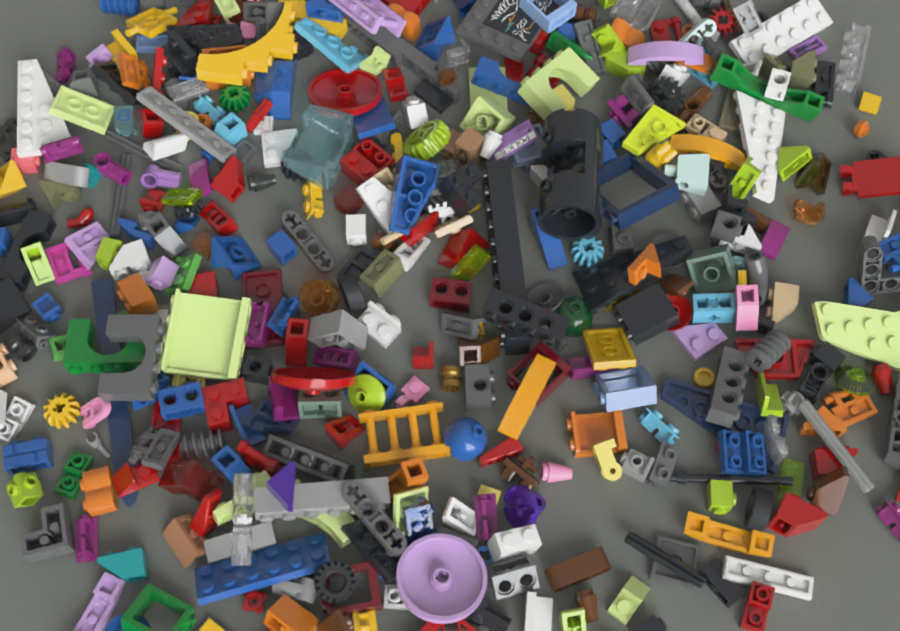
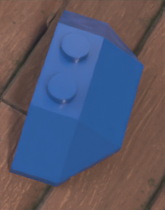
(278, 87)

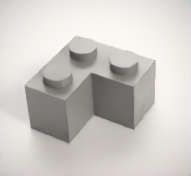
(338, 329)

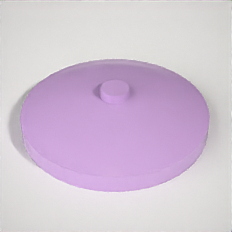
(441, 578)

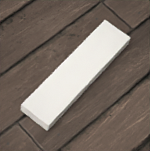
(784, 581)

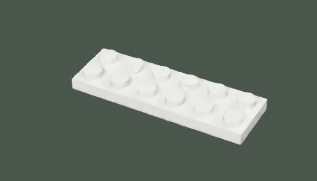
(782, 31)

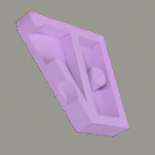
(86, 243)
(699, 339)

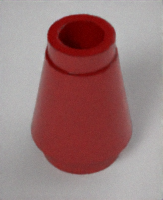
(884, 379)

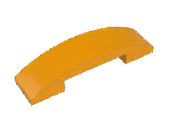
(717, 149)
(728, 537)

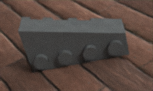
(892, 444)

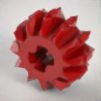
(724, 14)

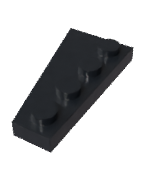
(209, 36)

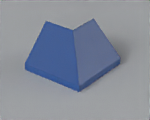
(436, 37)
(233, 254)

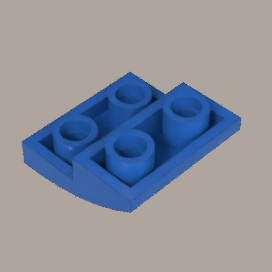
(742, 453)

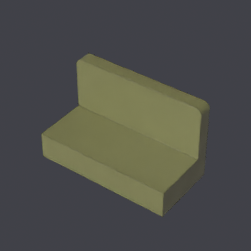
(382, 272)

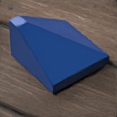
(186, 224)

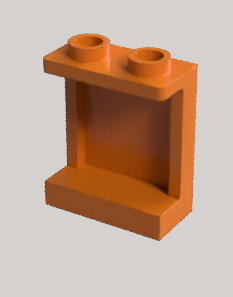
(594, 428)

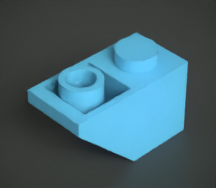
(231, 129)

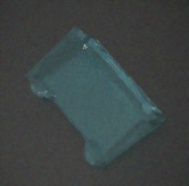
(321, 145)

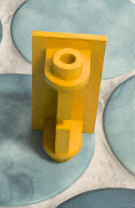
(311, 205)

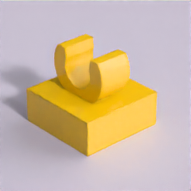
(365, 621)

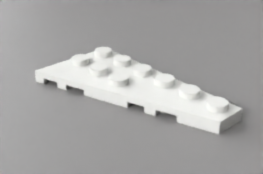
(34, 100)
(761, 138)

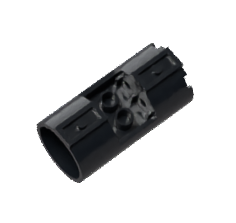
(570, 194)

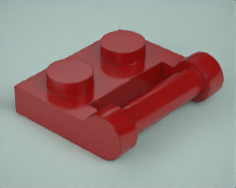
(660, 29)
(256, 459)

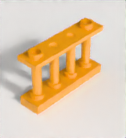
(396, 454)

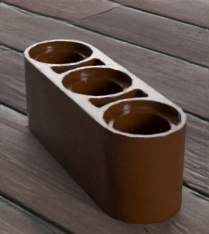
(577, 569)

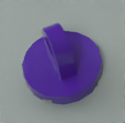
(522, 505)

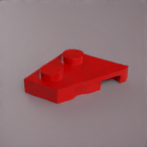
(198, 14)

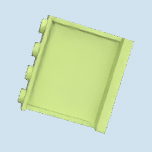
(205, 336)

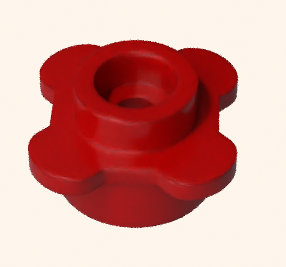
(258, 606)

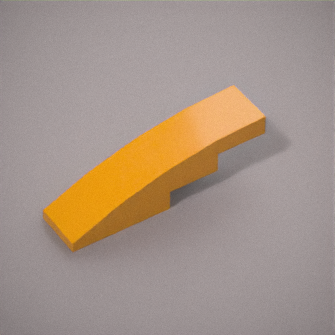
(526, 396)

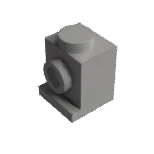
(635, 471)

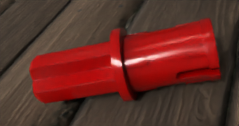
(258, 115)

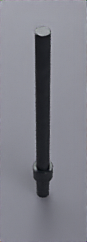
(682, 477)

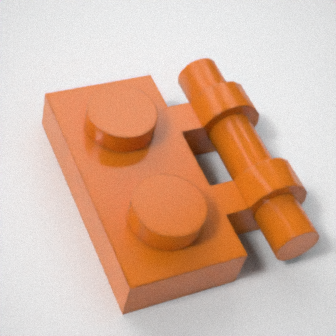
(133, 73)
(851, 411)

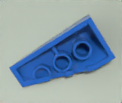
(411, 190)

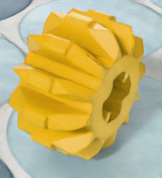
(61, 410)

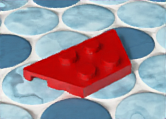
(789, 365)

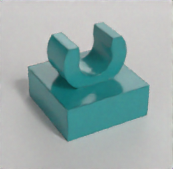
(94, 176)

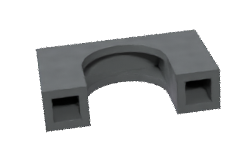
(141, 382)

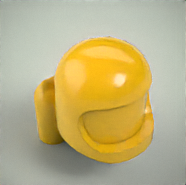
(661, 154)

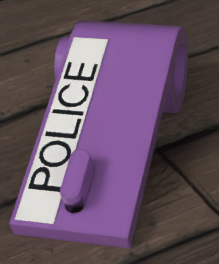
(515, 140)

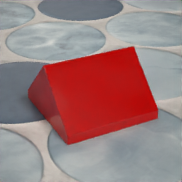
(459, 246)

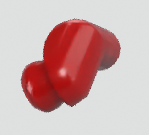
(82, 220)

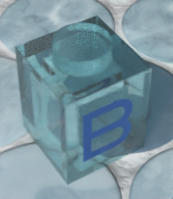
(125, 120)

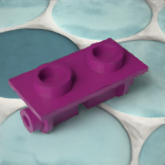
(66, 65)
(62, 149)
(486, 515)
(889, 515)
(86, 538)

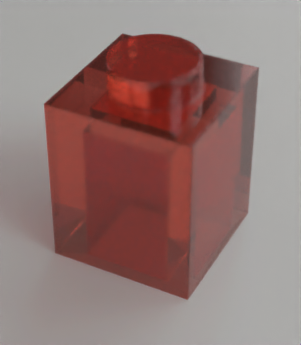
(348, 201)

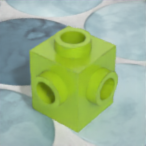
(24, 489)

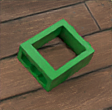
(145, 599)

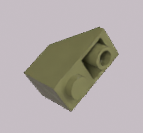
(803, 71)

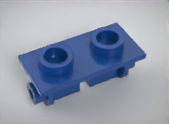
(285, 309)

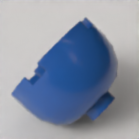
(466, 438)

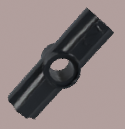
(489, 618)

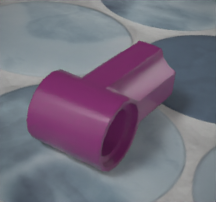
(109, 168)

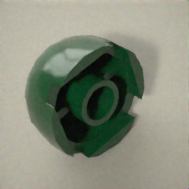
(578, 312)

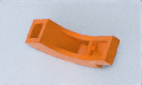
(408, 476)

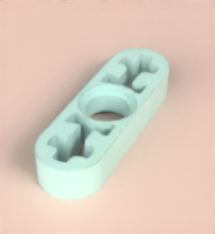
(700, 26)

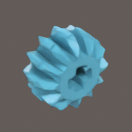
(589, 258)

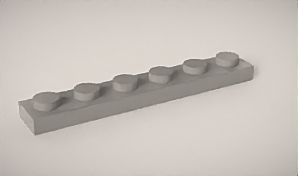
(186, 124)

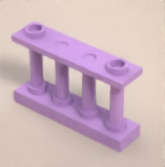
(372, 15)

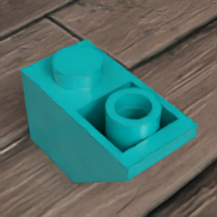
(127, 565)

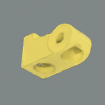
(605, 459)

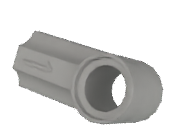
(298, 589)

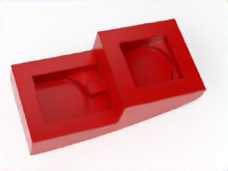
(395, 84)

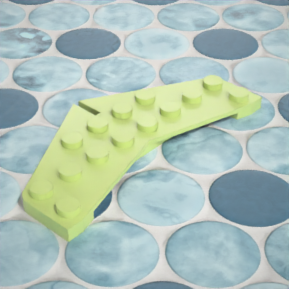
(860, 331)

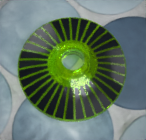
(854, 380)

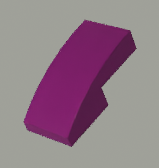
(200, 176)
(774, 239)

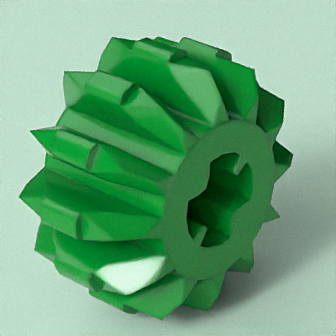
(235, 98)

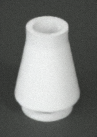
(490, 144)

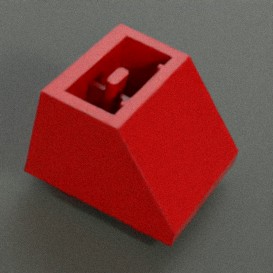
(365, 161)
(795, 516)

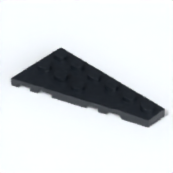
(610, 279)

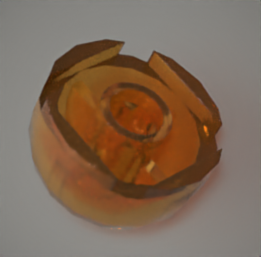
(319, 296)

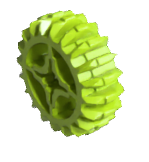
(427, 140)

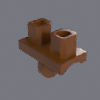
(511, 468)

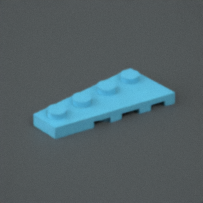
(343, 56)

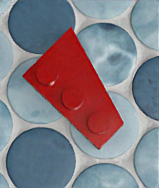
(157, 75)

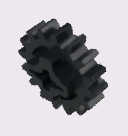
(667, 89)

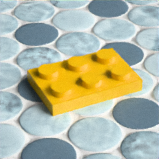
(608, 348)

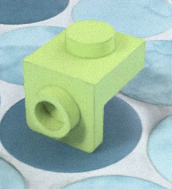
(376, 62)

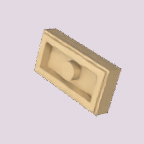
(453, 226)

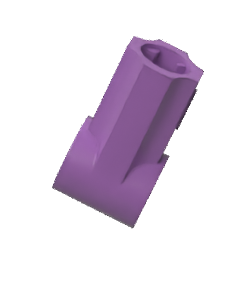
(161, 178)

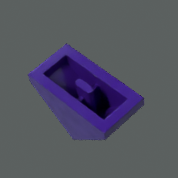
(283, 486)

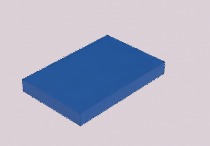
(374, 121)

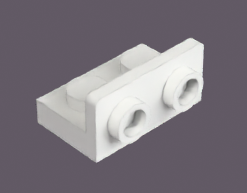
(381, 325)

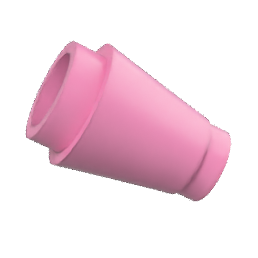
(554, 472)

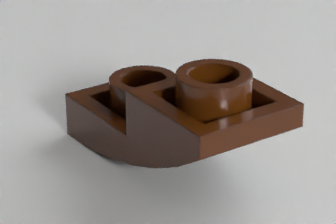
(675, 284)

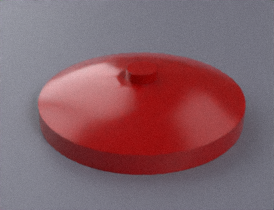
(345, 92)
(313, 378)

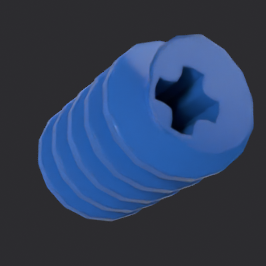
(120, 7)

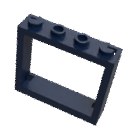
(666, 188)

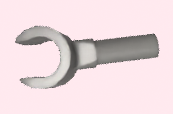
(97, 443)

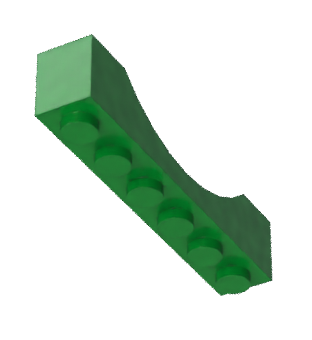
(735, 76)

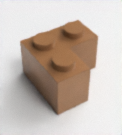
(463, 146)

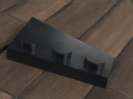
(372, 548)

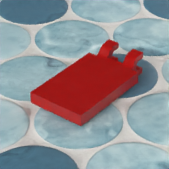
(872, 178)

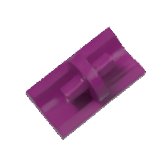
(617, 105)

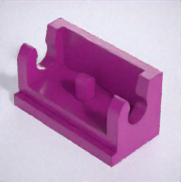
(258, 330)

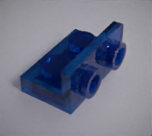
(418, 520)

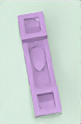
(665, 51)
(102, 604)

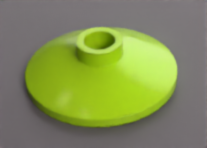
(371, 389)

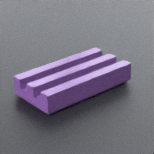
(820, 47)

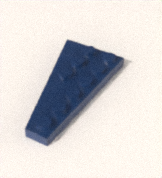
(694, 403)

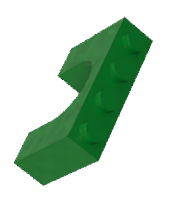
(81, 358)

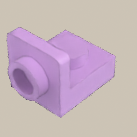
(99, 55)

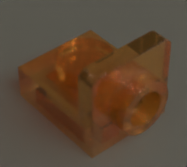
(202, 245)

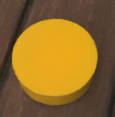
(703, 378)

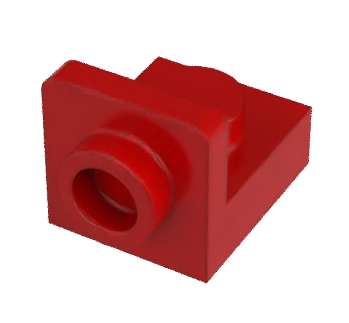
(152, 201)

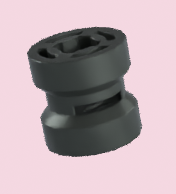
(24, 350)

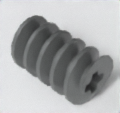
(768, 350)
(201, 444)

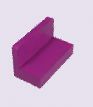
(583, 368)
(282, 402)

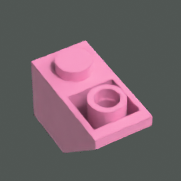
(746, 307)

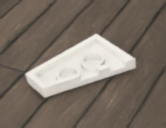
(378, 200)

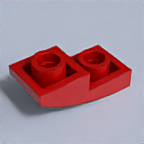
(757, 607)

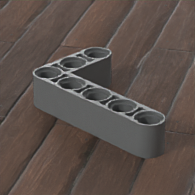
(871, 273)

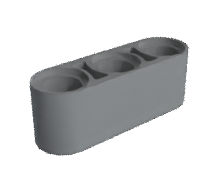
(66, 174)

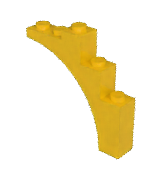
(234, 66)

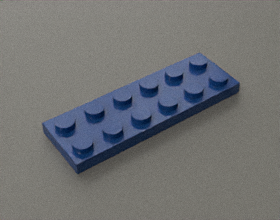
(268, 568)

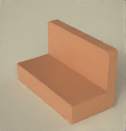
(183, 540)

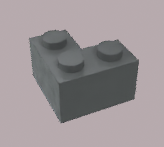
(264, 13)
(54, 538)

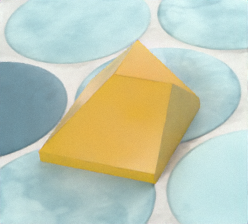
(10, 179)

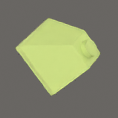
(487, 116)

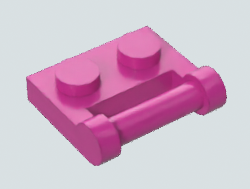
(62, 264)

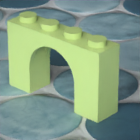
(565, 66)

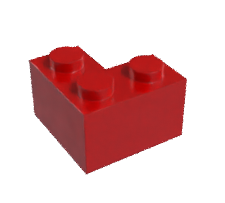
(219, 398)

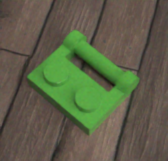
(185, 274)

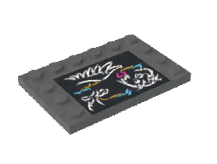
(503, 26)

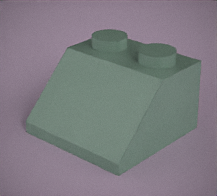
(712, 269)

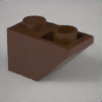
(478, 350)
(336, 622)

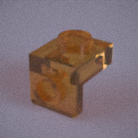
(808, 213)

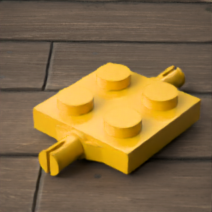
(151, 22)

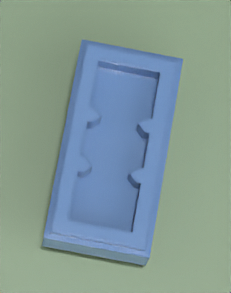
(149, 45)

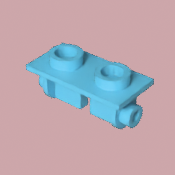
(205, 105)
(653, 420)

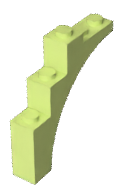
(329, 524)

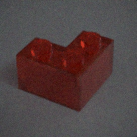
(189, 479)

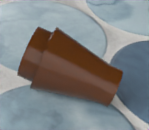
(589, 601)

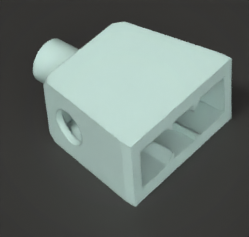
(690, 172)

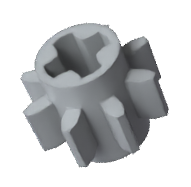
(791, 402)

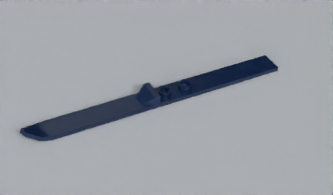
(119, 417)

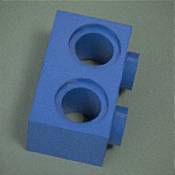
(182, 406)

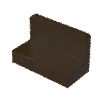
(815, 174)

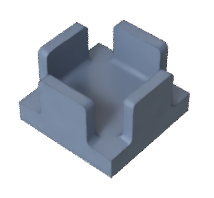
(529, 154)

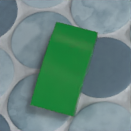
(69, 483)

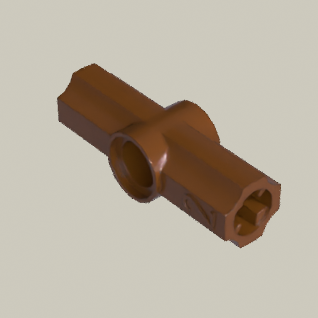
(694, 105)

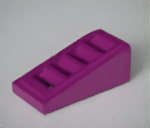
(349, 361)

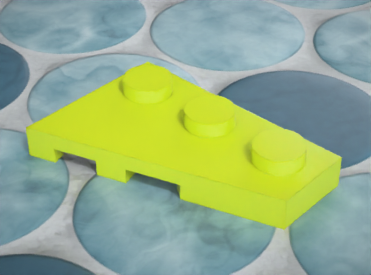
(652, 130)

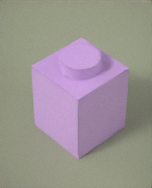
(161, 273)

